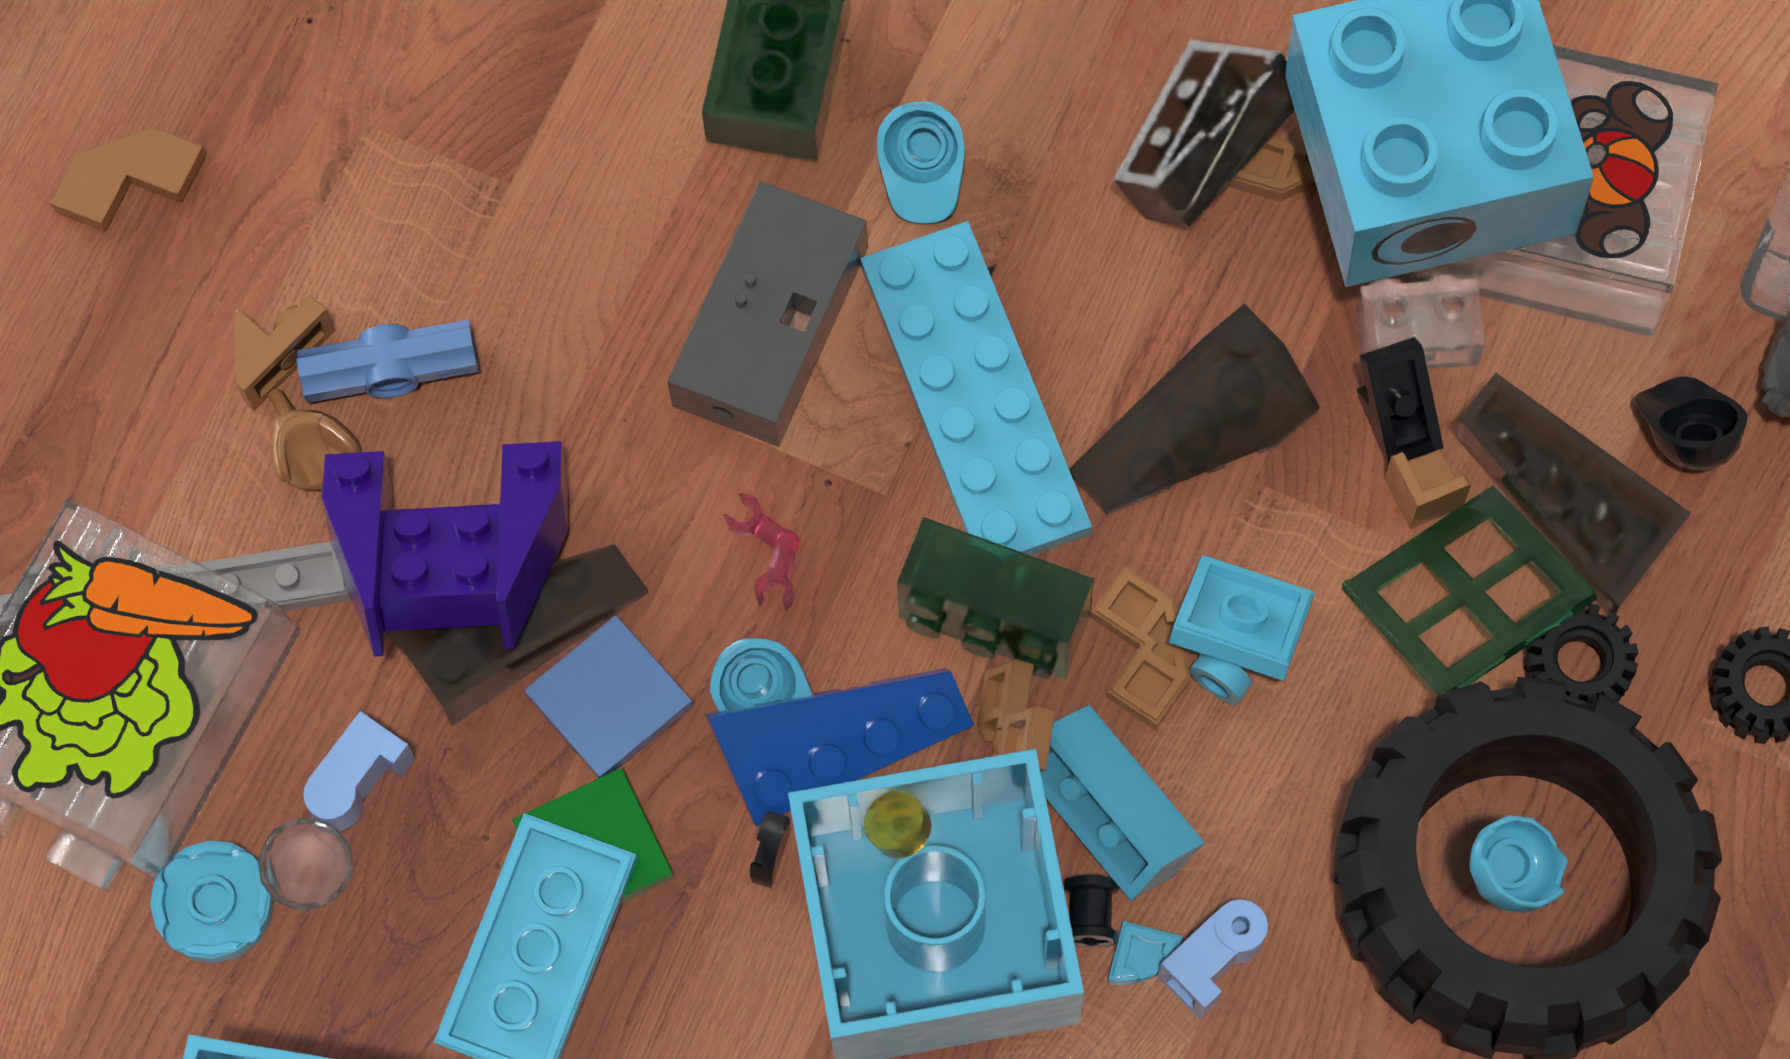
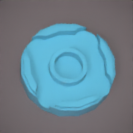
(211, 902)

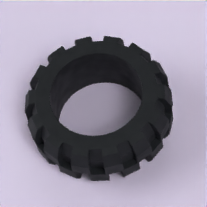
(1607, 764)

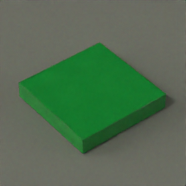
(610, 814)

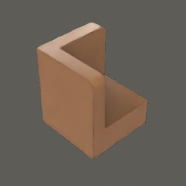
(1425, 487)

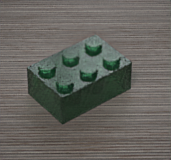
(775, 74)
(993, 599)

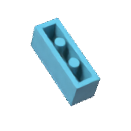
(1115, 805)

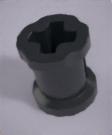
(1091, 910)

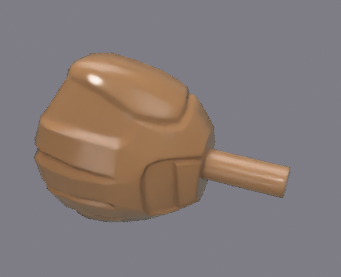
(302, 441)

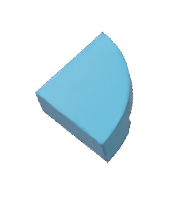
(1140, 953)

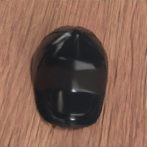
(1693, 422)

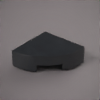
(773, 839)

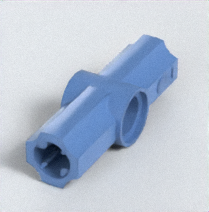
(387, 361)

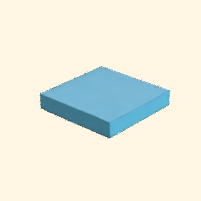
(1242, 617)

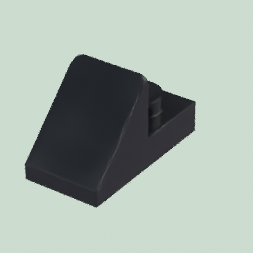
(1400, 400)

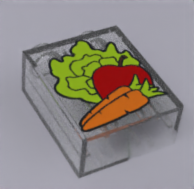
(125, 692)

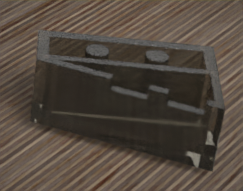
(1204, 129)

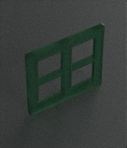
(1468, 592)

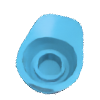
(921, 161)
(756, 673)

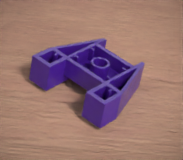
(446, 561)

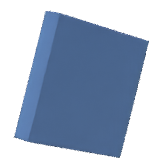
(608, 698)

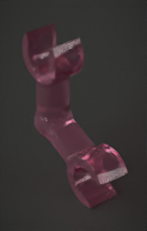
(784, 545)

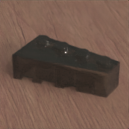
(1572, 491)

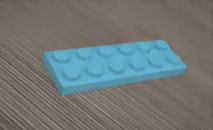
(975, 392)

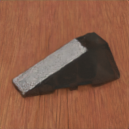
(1214, 406)
(471, 667)

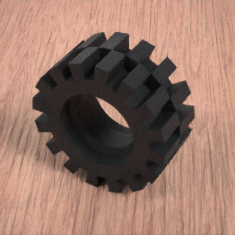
(1605, 636)
(1730, 688)

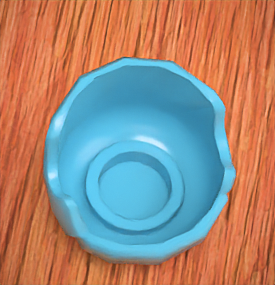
(1517, 864)

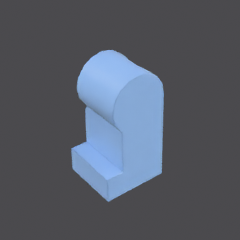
(352, 770)
(1225, 939)

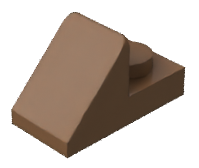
(268, 360)

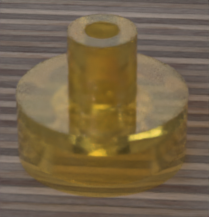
(897, 824)

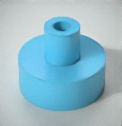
(1221, 678)

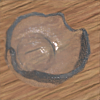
(305, 864)

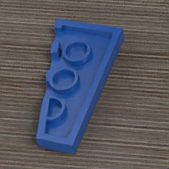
(834, 735)

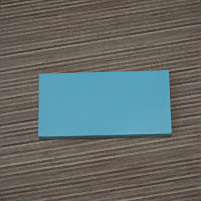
(536, 945)

